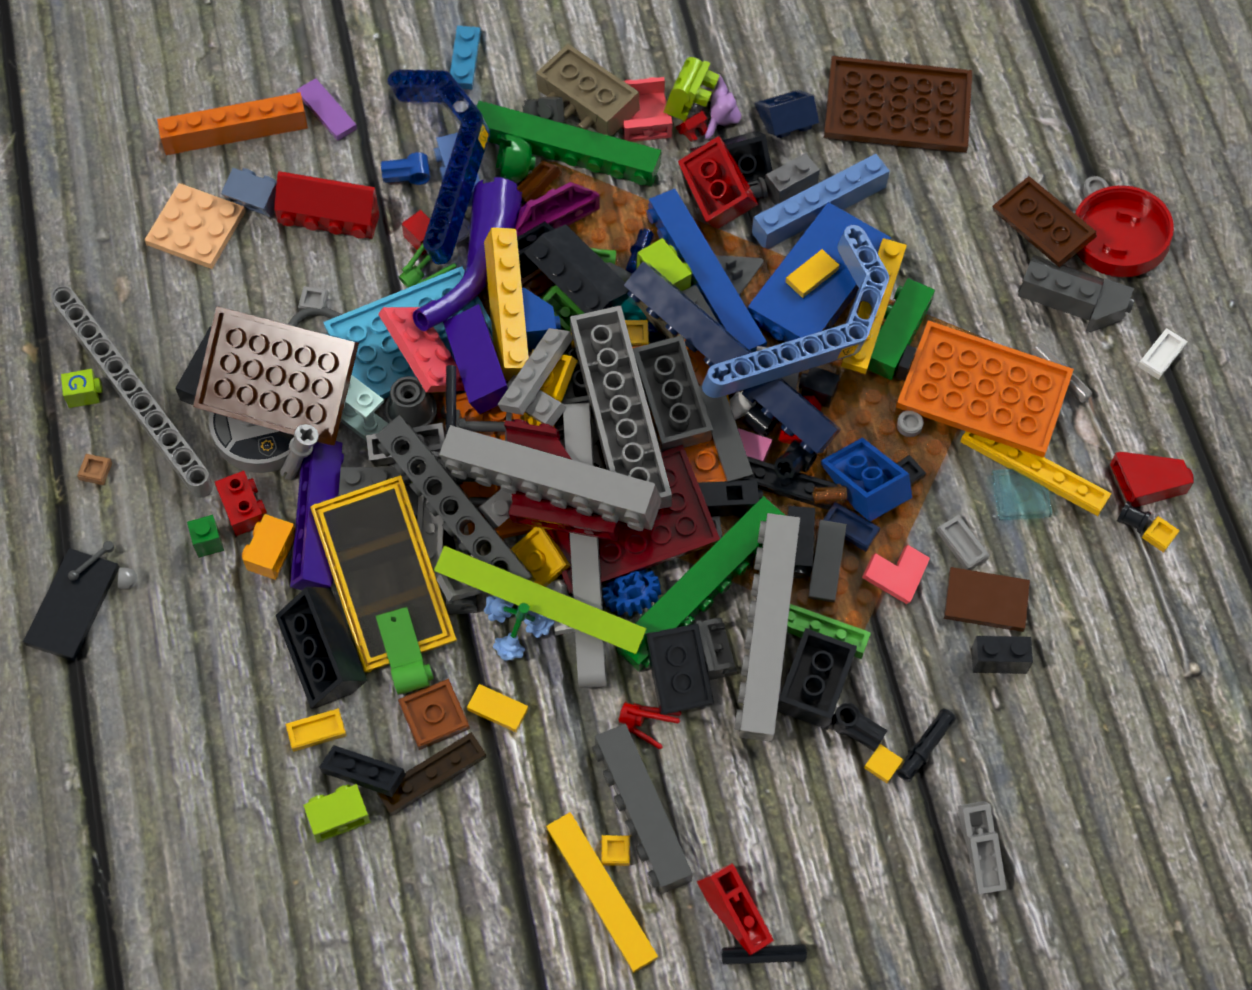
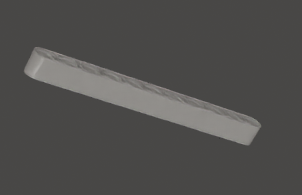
(134, 399)
(585, 553)

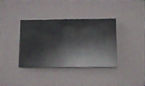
(71, 606)

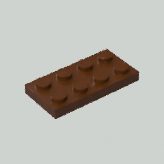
(1044, 221)

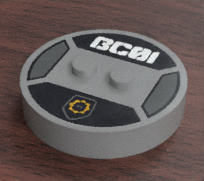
(248, 444)

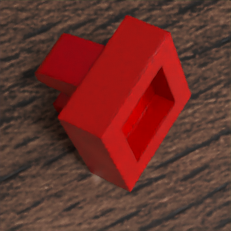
(694, 122)

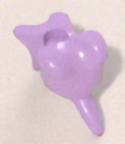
(723, 108)

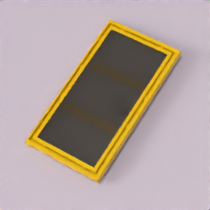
(381, 567)

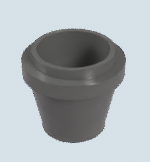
(418, 410)

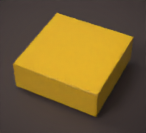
(1160, 534)
(883, 763)
(615, 850)

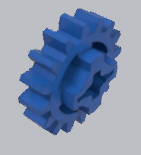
(632, 592)

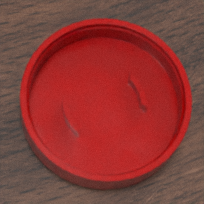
(1130, 228)

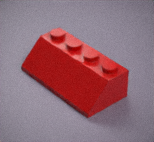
(326, 205)

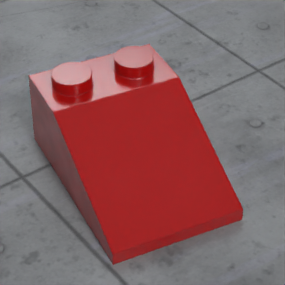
(717, 183)

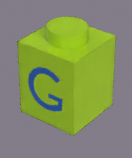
(81, 388)

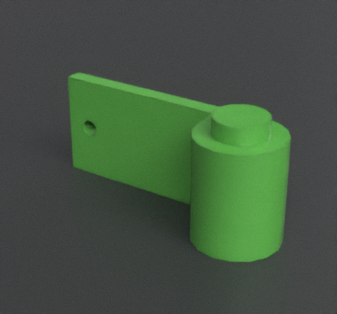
(403, 651)

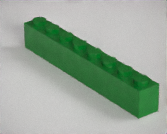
(574, 144)
(704, 580)

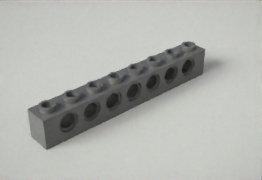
(399, 433)

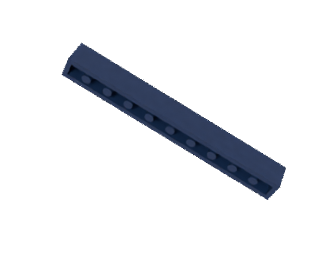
(718, 345)

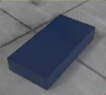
(858, 530)

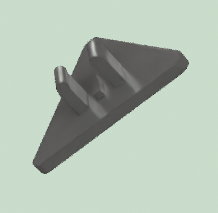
(740, 269)

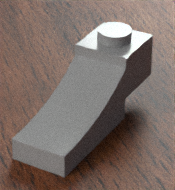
(982, 846)

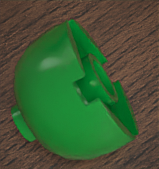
(515, 158)

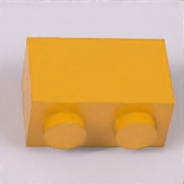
(269, 546)

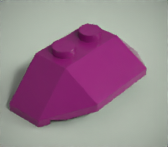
(558, 207)

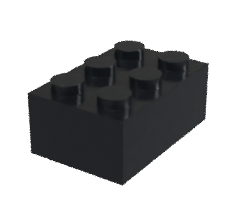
(816, 678)

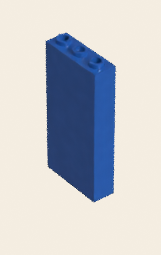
(783, 310)

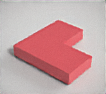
(898, 579)

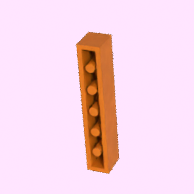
(232, 123)

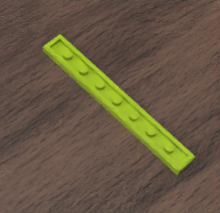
(540, 599)

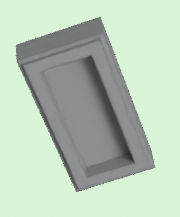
(962, 543)

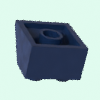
(788, 113)

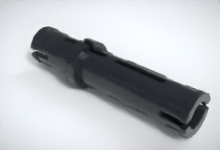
(919, 754)

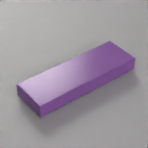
(327, 109)

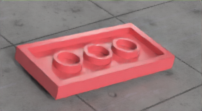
(421, 349)

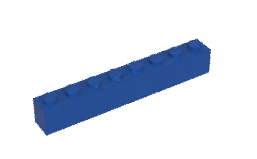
(681, 231)

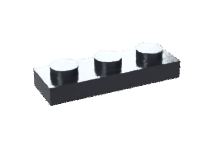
(362, 770)

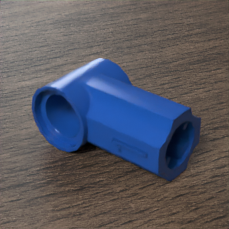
(413, 169)

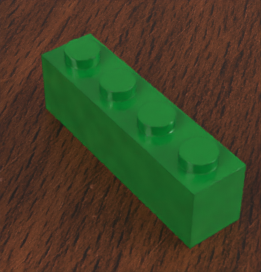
(900, 327)

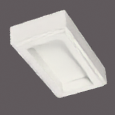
(1162, 353)

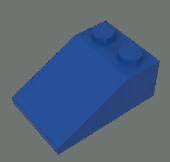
(871, 478)

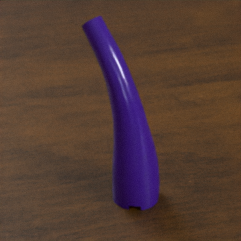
(493, 206)

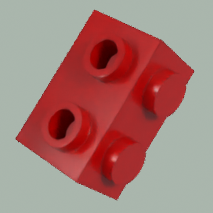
(240, 503)

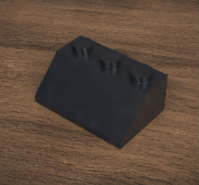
(750, 154)

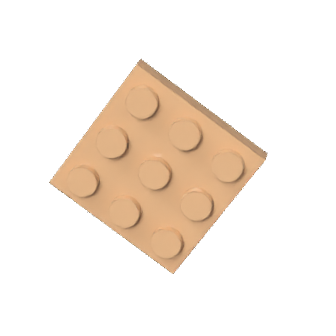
(195, 226)

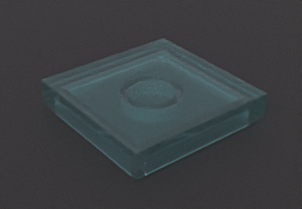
(1019, 496)

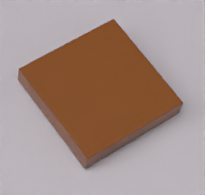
(433, 714)

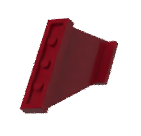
(543, 513)

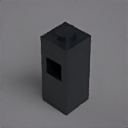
(730, 497)
(805, 541)

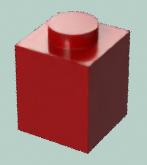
(415, 229)

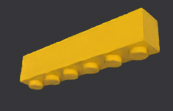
(506, 300)

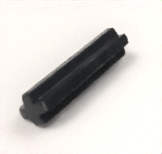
(767, 954)

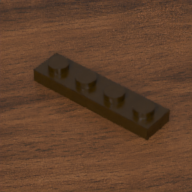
(434, 772)

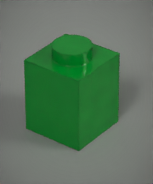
(205, 536)

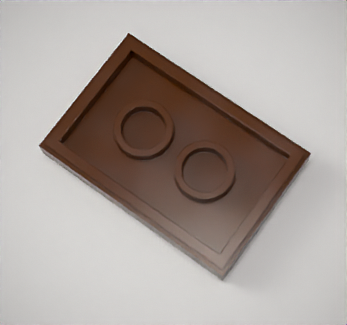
(987, 599)

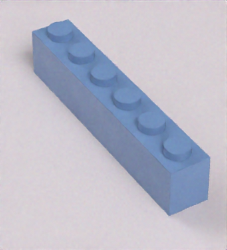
(801, 210)

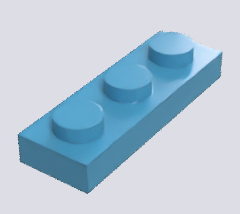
(465, 55)

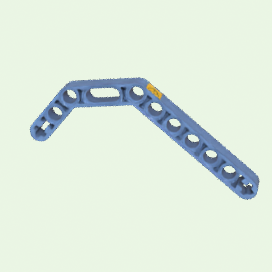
(871, 280)

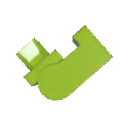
(688, 88)

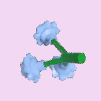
(509, 646)

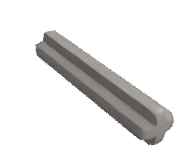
(1075, 385)

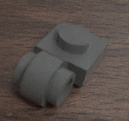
(545, 107)

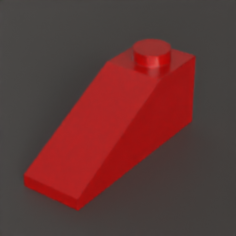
(735, 908)

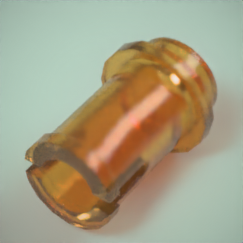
(830, 494)

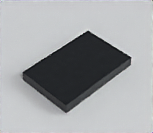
(679, 669)

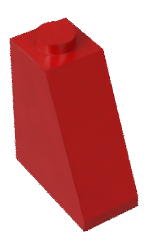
(1150, 478)

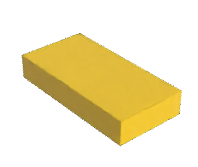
(812, 273)
(497, 708)
(315, 730)

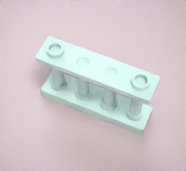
(360, 409)

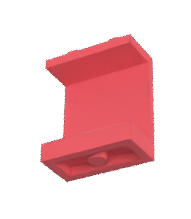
(650, 120)

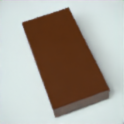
(538, 181)

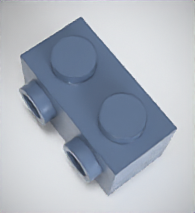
(251, 191)

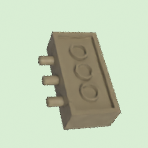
(588, 91)

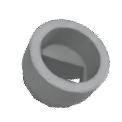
(126, 578)

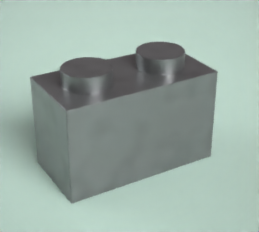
(791, 179)

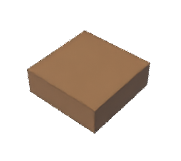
(94, 469)

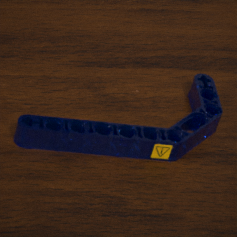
(465, 156)

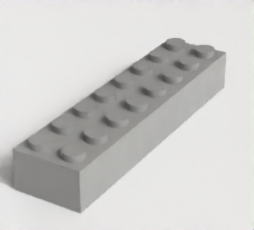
(618, 398)
(551, 478)
(769, 627)

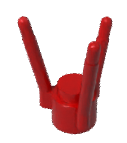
(634, 715)

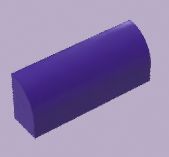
(476, 359)

